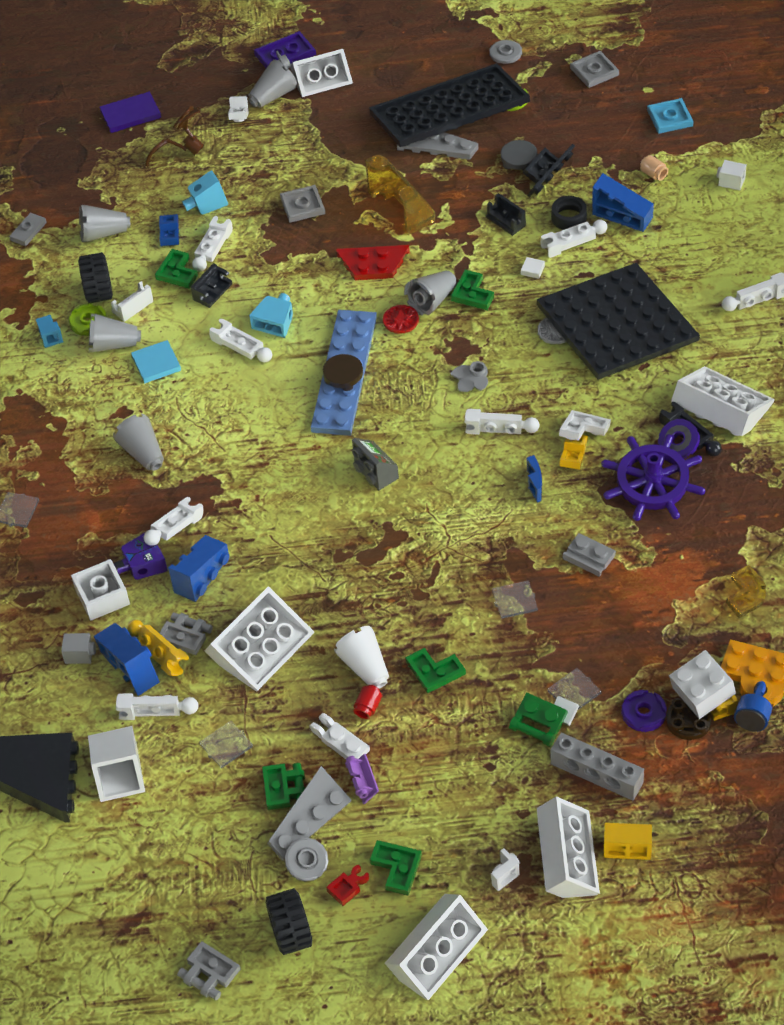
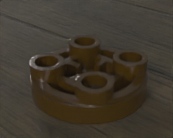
(342, 371)
(684, 722)

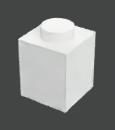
(731, 175)

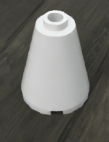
(363, 656)

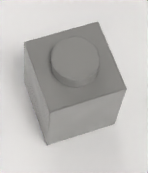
(78, 648)

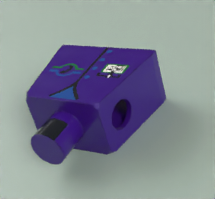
(141, 559)

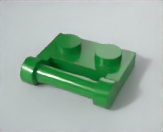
(541, 713)

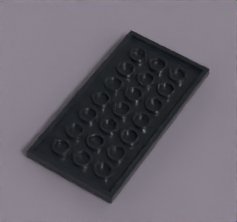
(449, 105)

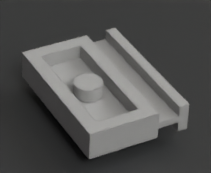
(589, 554)

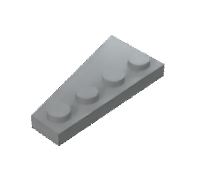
(444, 144)
(312, 810)

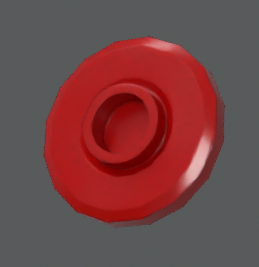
(400, 319)

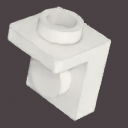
(505, 872)

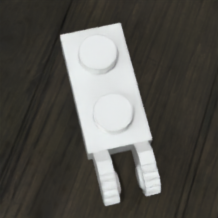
(339, 738)

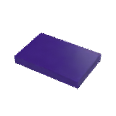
(294, 46)
(130, 112)

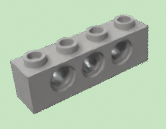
(597, 766)

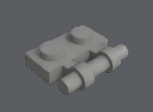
(184, 638)
(214, 965)

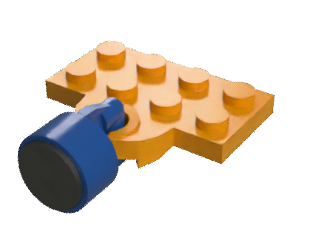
(760, 681)

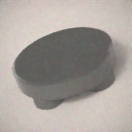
(518, 154)

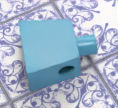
(205, 194)
(273, 315)

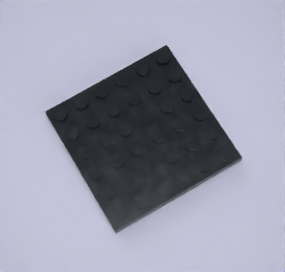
(617, 320)

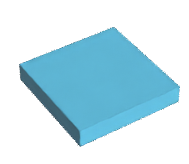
(670, 115)
(156, 361)

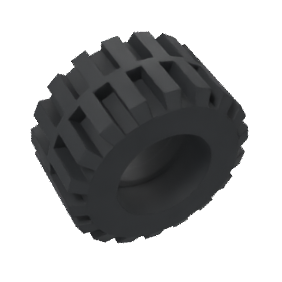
(95, 277)
(289, 921)

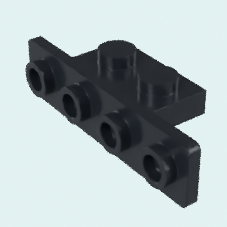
(542, 167)

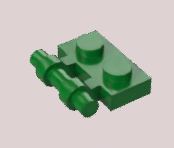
(276, 785)

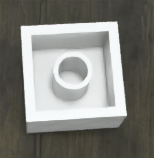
(100, 589)
(702, 684)

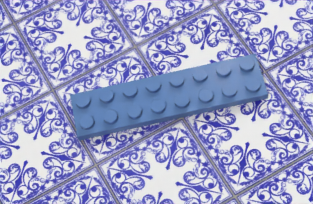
(334, 406)

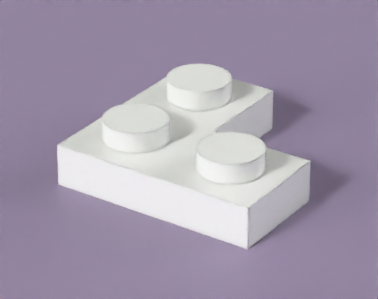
(579, 422)

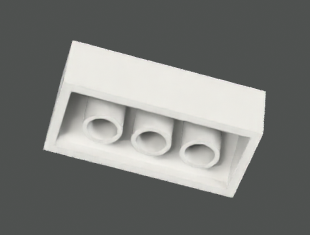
(567, 849)
(436, 945)

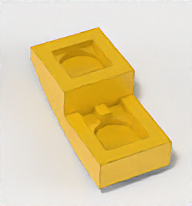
(573, 452)

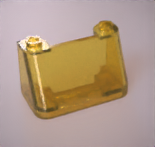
(388, 181)

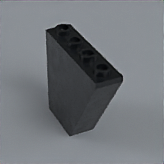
(40, 771)

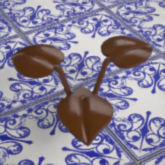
(191, 143)

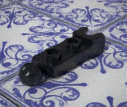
(712, 447)

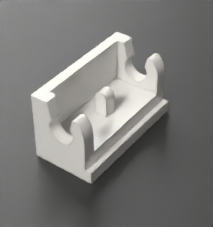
(133, 303)

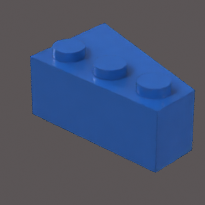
(198, 568)

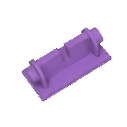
(362, 778)

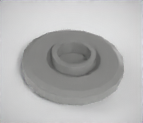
(505, 51)
(548, 333)
(306, 859)

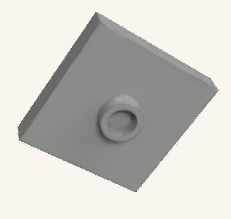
(594, 69)
(302, 203)

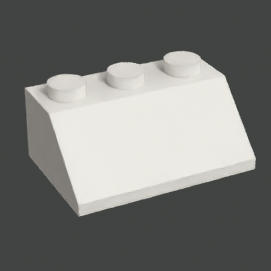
(321, 73)

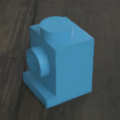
(49, 331)

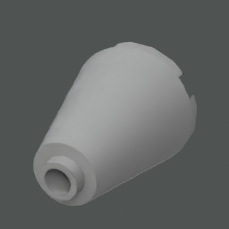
(272, 84)
(101, 222)
(429, 291)
(111, 334)
(140, 441)

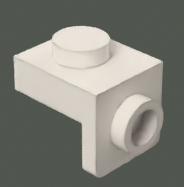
(238, 108)

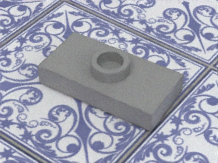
(28, 229)

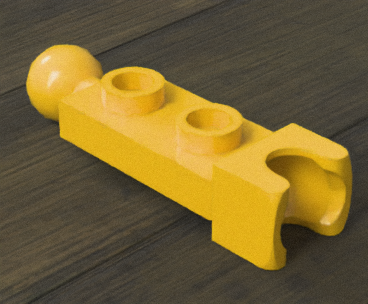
(160, 648)

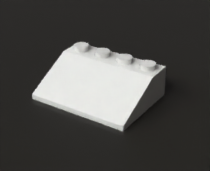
(721, 400)
(260, 640)

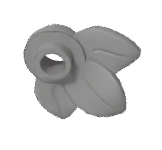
(283, 59)
(471, 376)

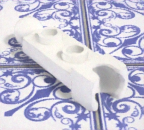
(571, 237)
(211, 243)
(756, 293)
(239, 341)
(498, 423)
(173, 522)
(153, 706)

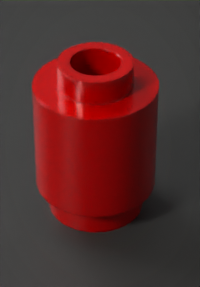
(367, 701)

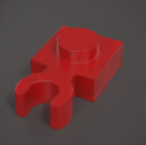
(347, 887)

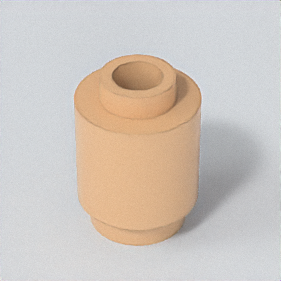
(654, 168)

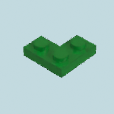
(174, 272)
(469, 293)
(433, 674)
(401, 861)

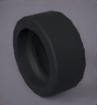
(568, 203)

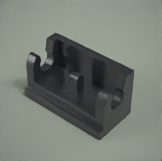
(506, 214)
(211, 285)

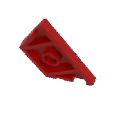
(373, 262)

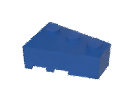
(620, 204)
(128, 656)

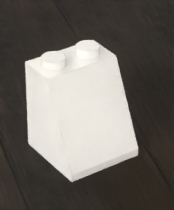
(116, 763)

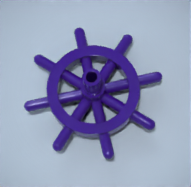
(653, 476)

